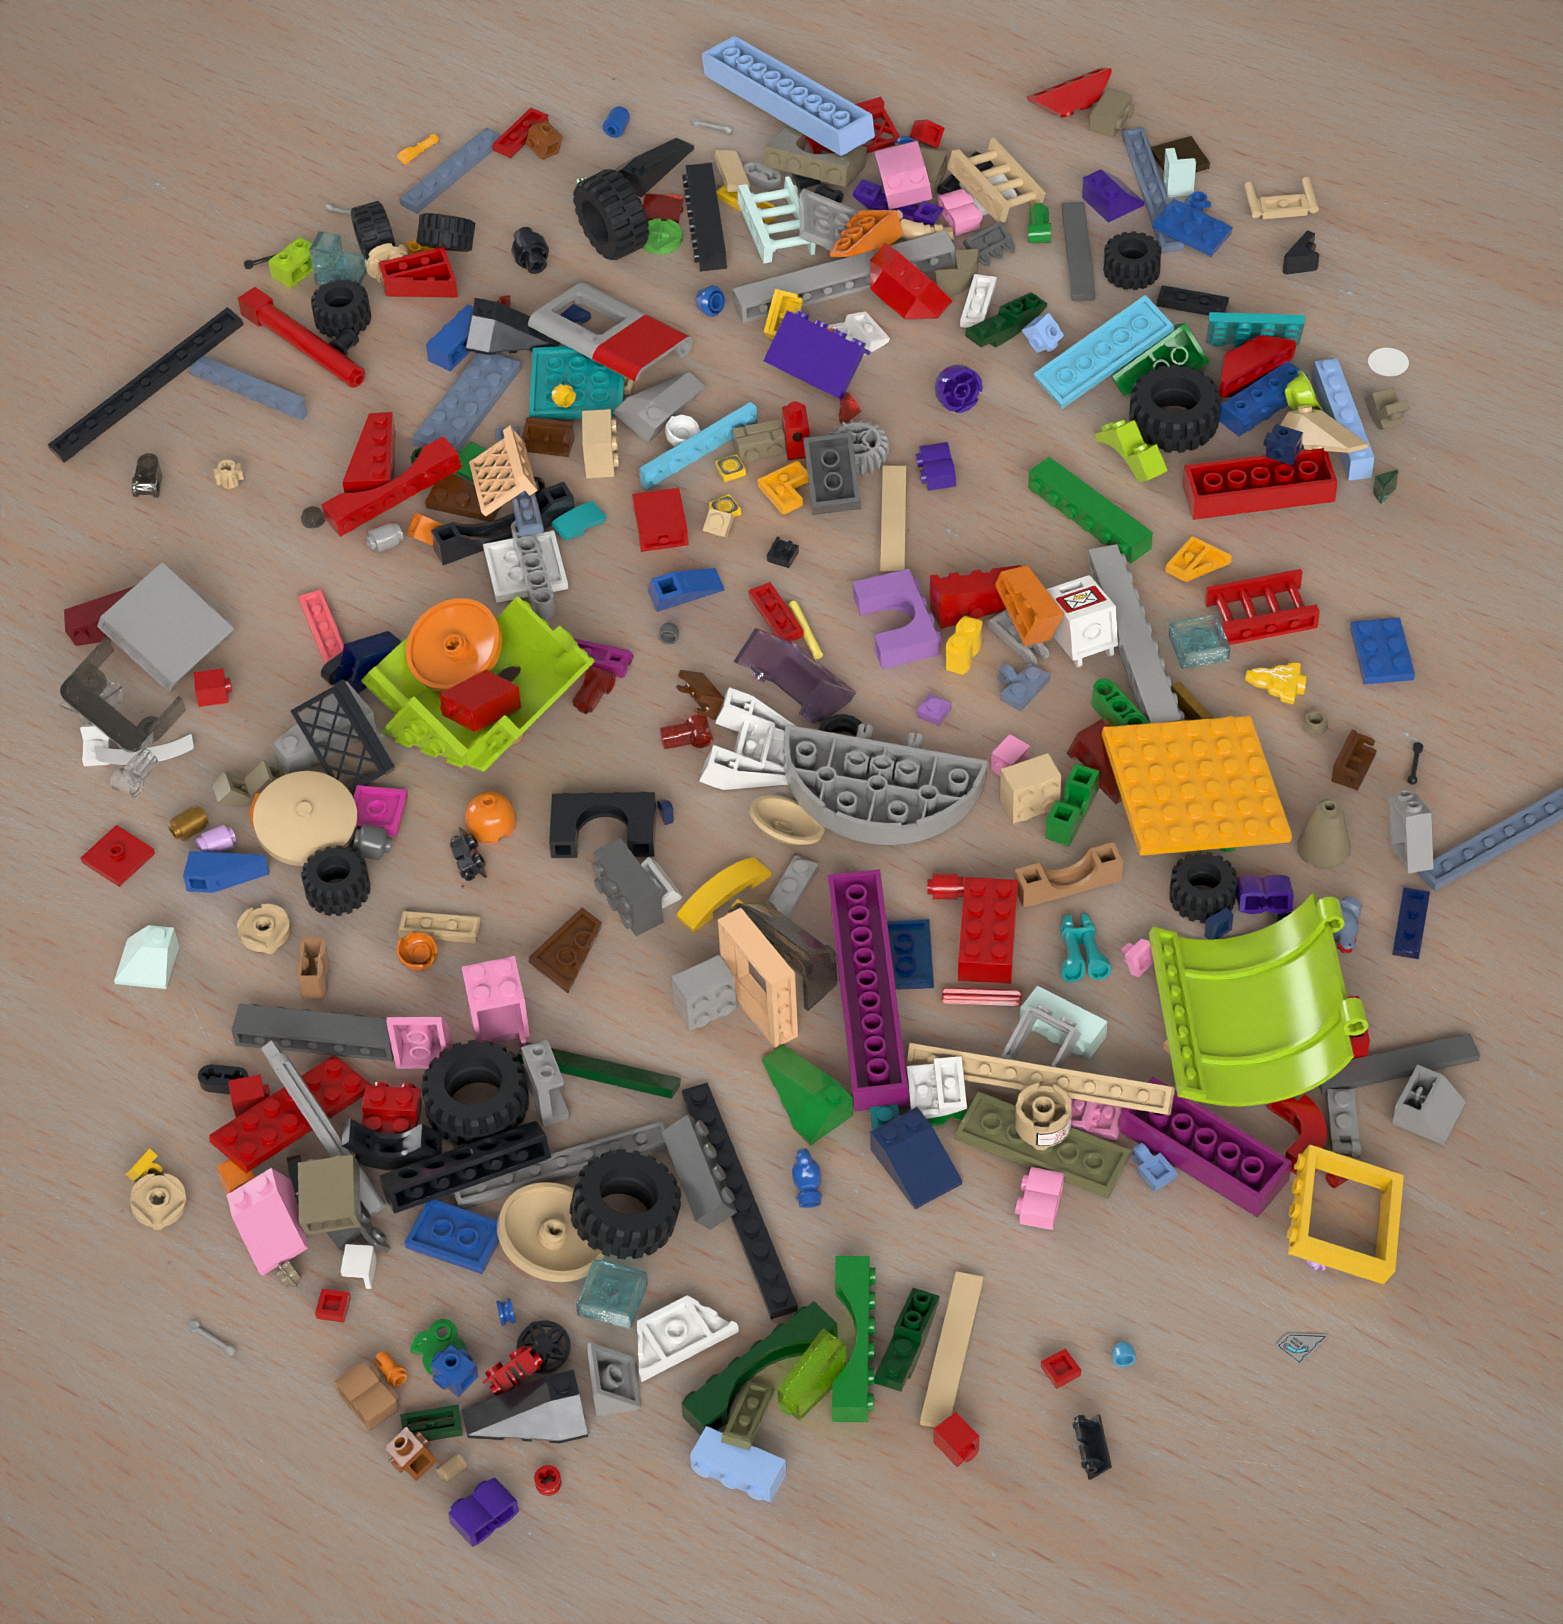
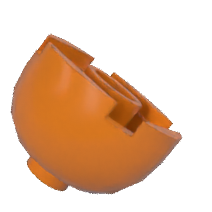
(490, 817)

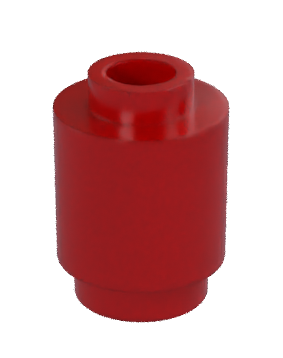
(945, 886)

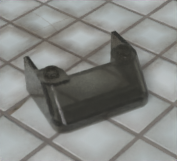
(83, 694)
(797, 947)

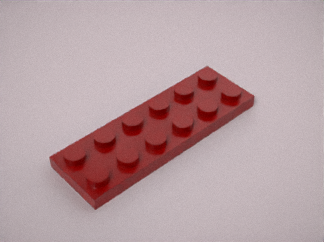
(278, 1120)

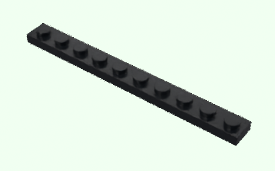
(145, 384)
(748, 1219)

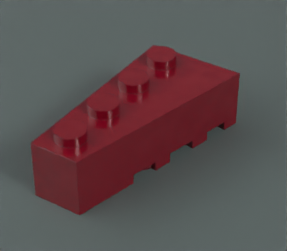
(83, 619)

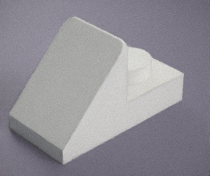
(91, 738)

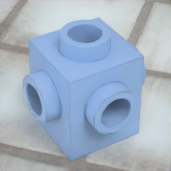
(1043, 333)

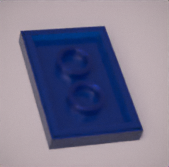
(911, 953)

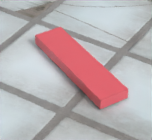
(321, 624)

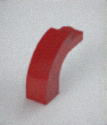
(1306, 1120)

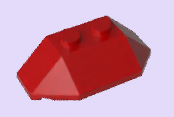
(1072, 94)
(905, 286)
(1252, 362)

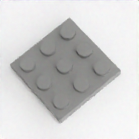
(822, 219)

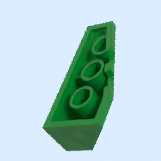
(809, 1095)

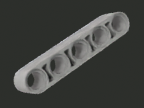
(534, 573)

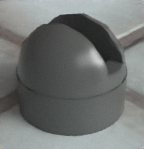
(668, 633)

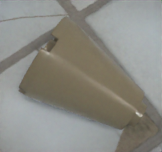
(1325, 836)

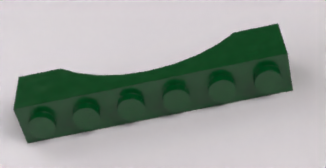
(713, 1401)

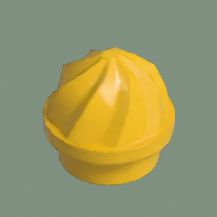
(563, 395)

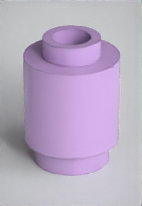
(216, 840)

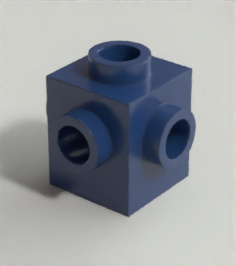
(1283, 444)

